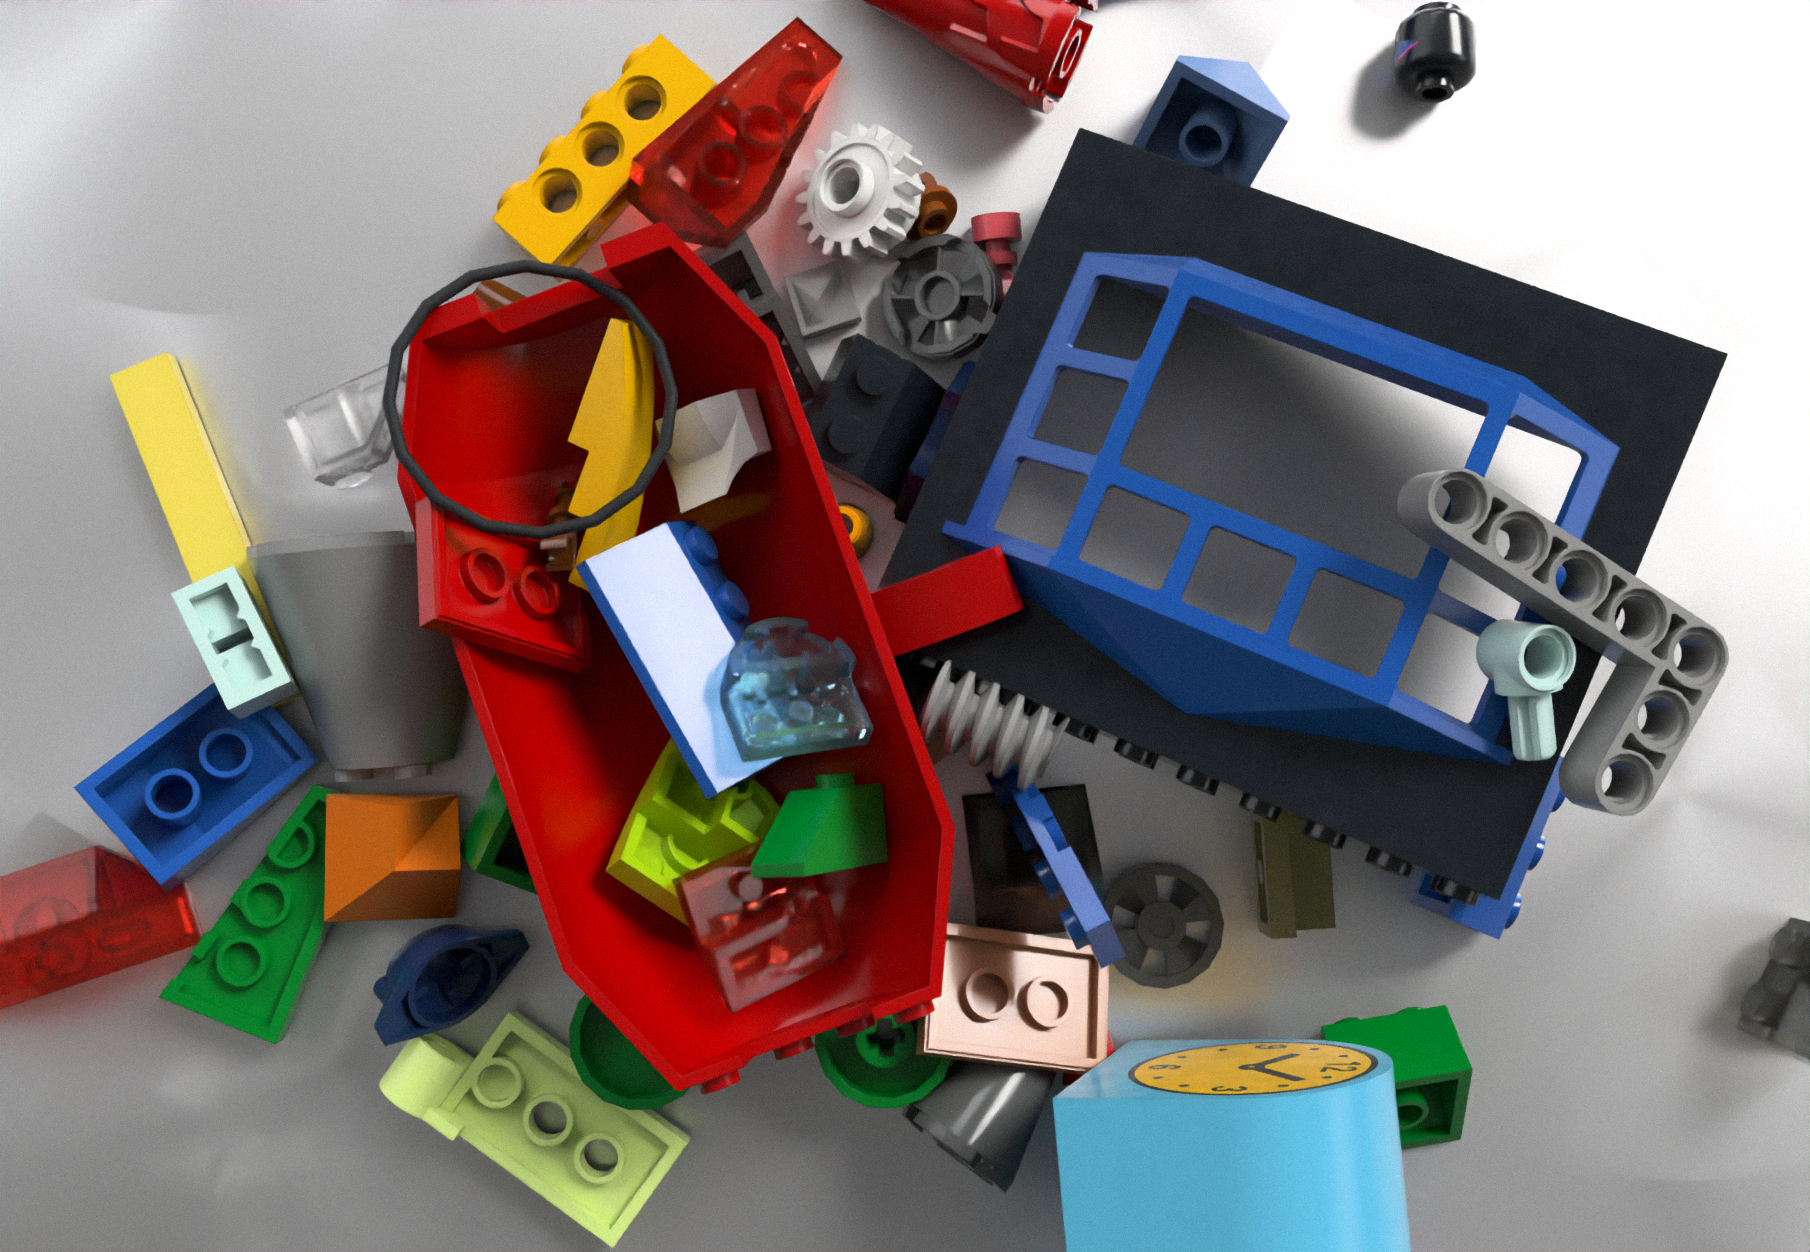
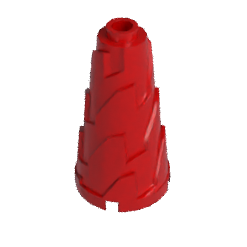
(1012, 43)

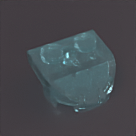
(791, 692)

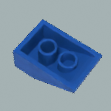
(195, 783)

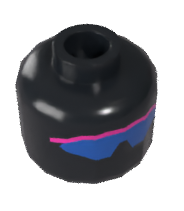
(1436, 51)

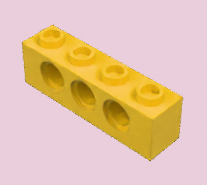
(649, 73)

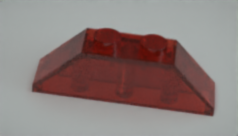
(86, 921)

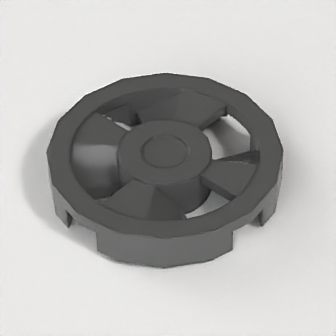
(941, 298)
(1163, 924)

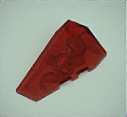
(733, 148)

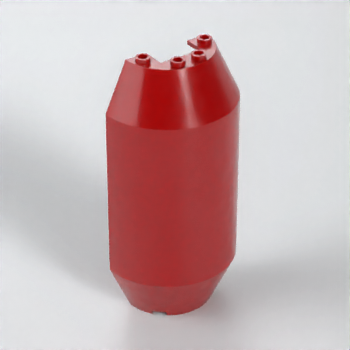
(572, 750)

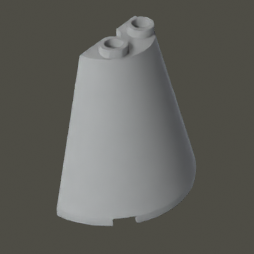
(356, 648)

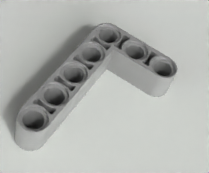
(1586, 611)

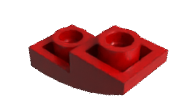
(947, 600)

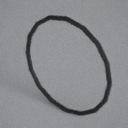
(507, 528)

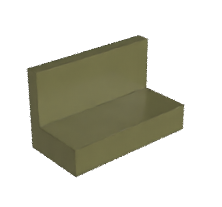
(1290, 878)

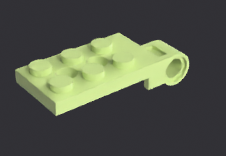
(493, 1108)

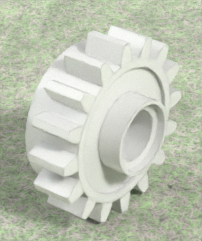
(861, 194)

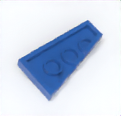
(1059, 868)

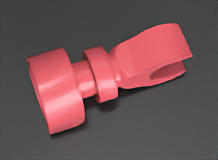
(997, 232)

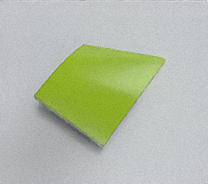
(681, 830)

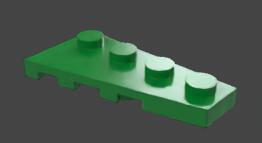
(270, 935)

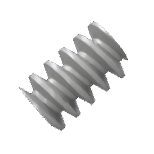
(989, 727)

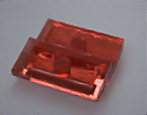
(756, 930)

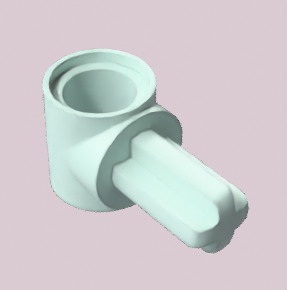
(1527, 682)

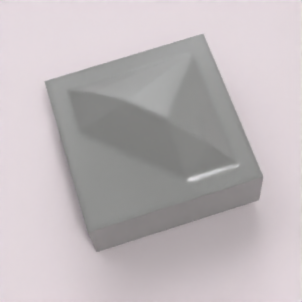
(822, 299)

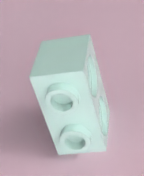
(235, 642)

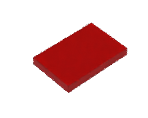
(498, 591)

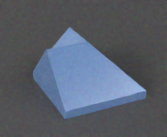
(1214, 118)

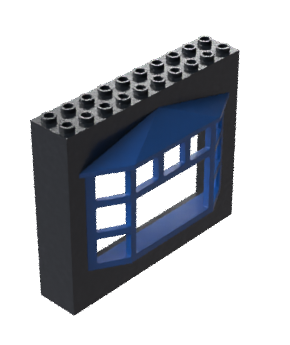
(1245, 703)

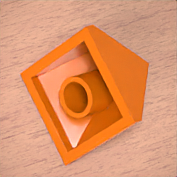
(391, 856)

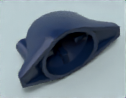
(443, 978)

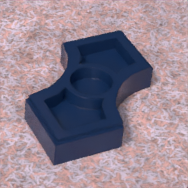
(921, 464)

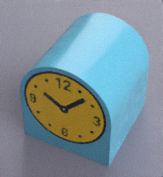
(1233, 1149)

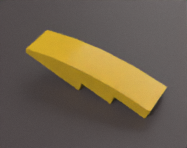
(617, 432)

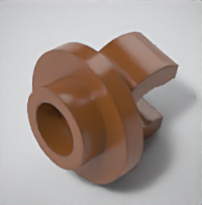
(936, 210)

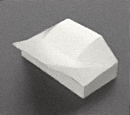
(712, 444)

